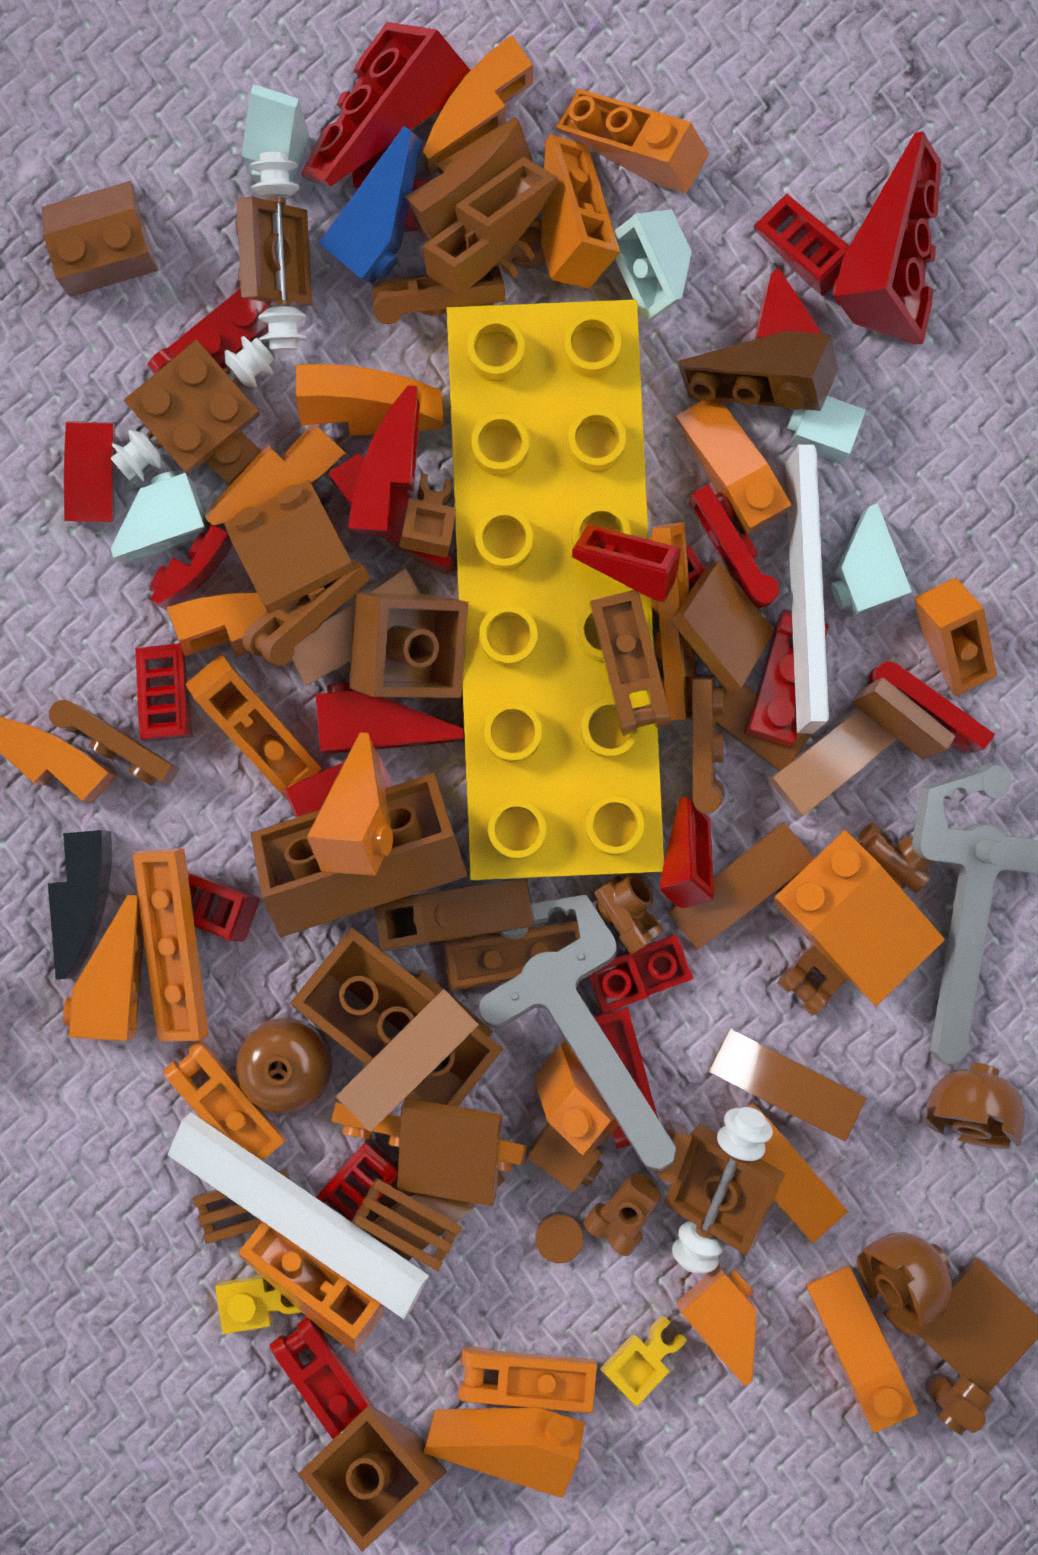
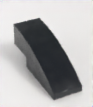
(81, 901)

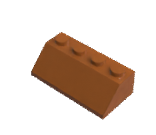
(420, 859)
(369, 999)

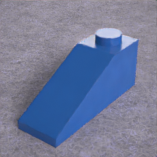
(375, 217)

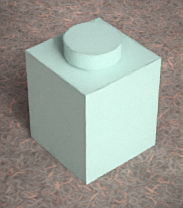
(830, 430)

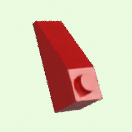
(346, 713)

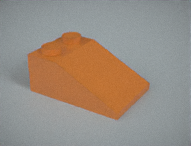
(858, 918)

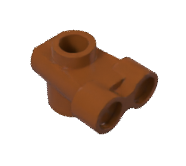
(897, 859)
(624, 905)
(624, 1214)
(962, 1403)

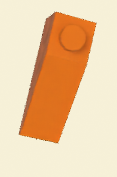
(575, 219)
(734, 465)
(251, 724)
(354, 822)
(109, 987)
(801, 1191)
(313, 1287)
(861, 1349)
(510, 1443)

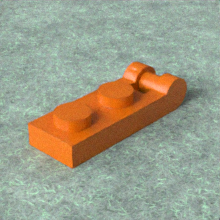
(223, 1102)
(528, 1380)

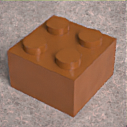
(408, 645)

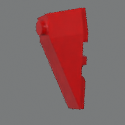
(400, 83)
(886, 262)

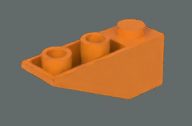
(636, 138)

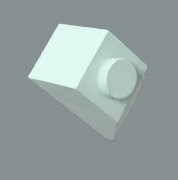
(273, 125)
(653, 260)
(160, 519)
(869, 568)

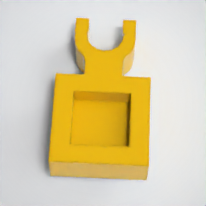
(248, 1304)
(637, 1365)

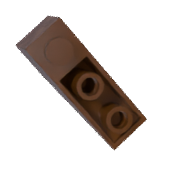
(773, 370)
(454, 915)

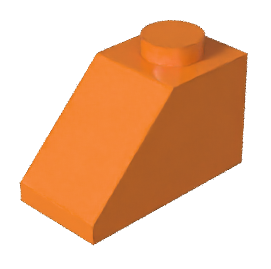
(956, 635)
(573, 1101)
(724, 1318)

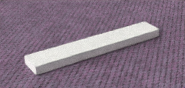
(807, 590)
(298, 1215)

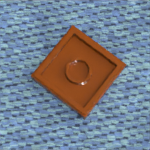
(723, 626)
(449, 1152)
(982, 1327)

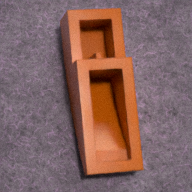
(479, 102)
(358, 397)
(270, 473)
(215, 621)
(45, 755)

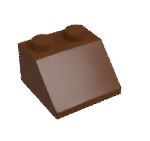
(97, 239)
(288, 546)
(371, 1475)

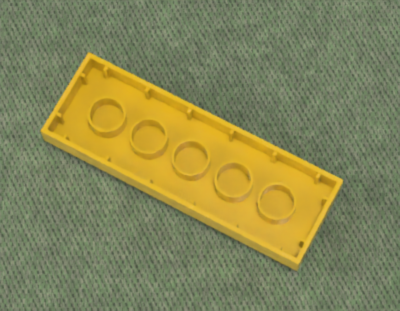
(540, 452)

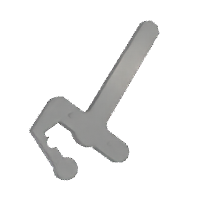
(980, 855)
(551, 983)

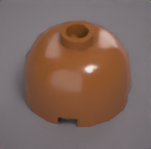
(303, 1053)
(978, 1107)
(910, 1279)

